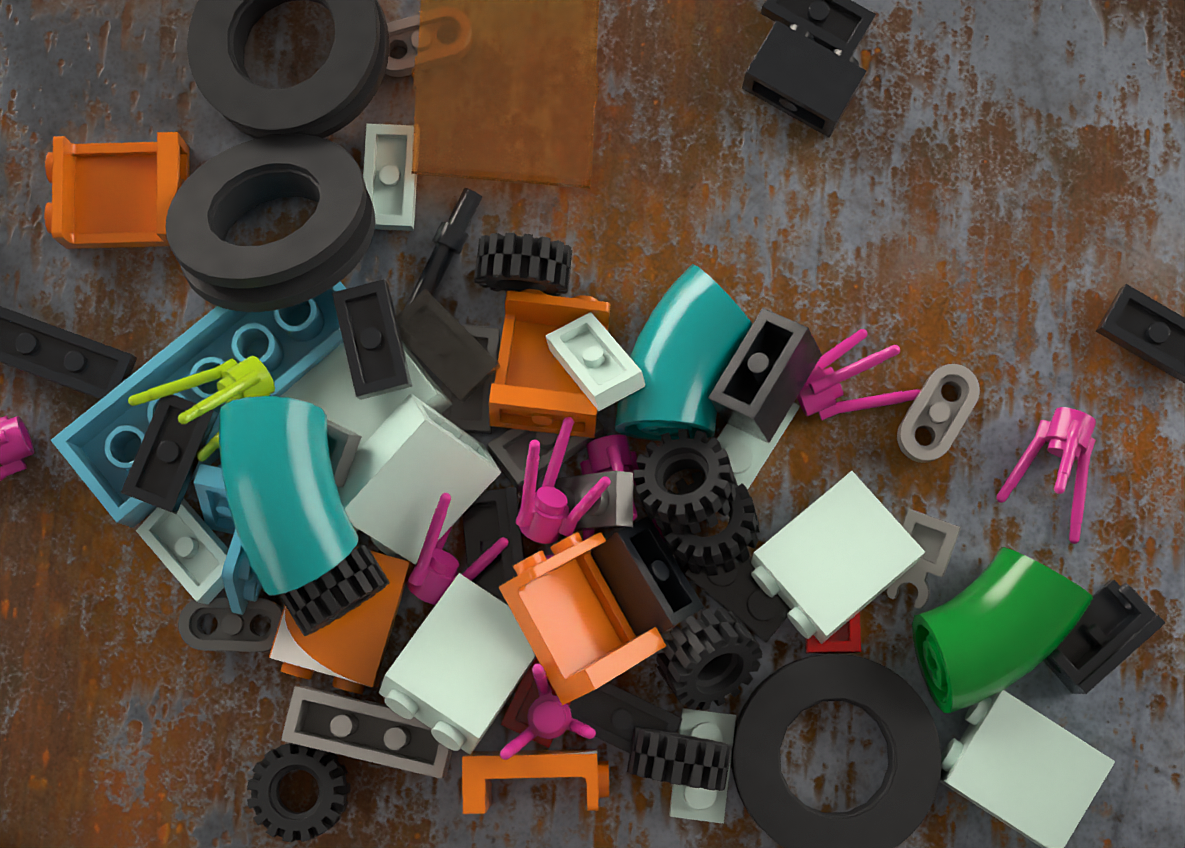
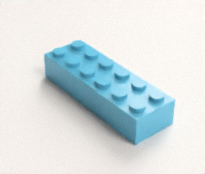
(109, 434)

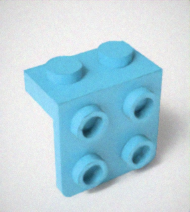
(237, 574)

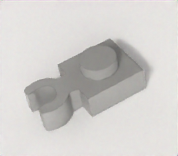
(937, 541)

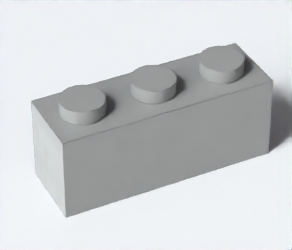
(363, 732)

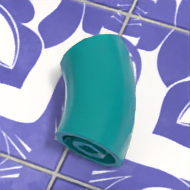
(682, 359)
(283, 490)

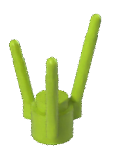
(237, 381)

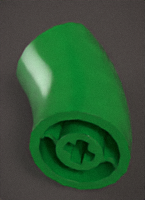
(995, 629)

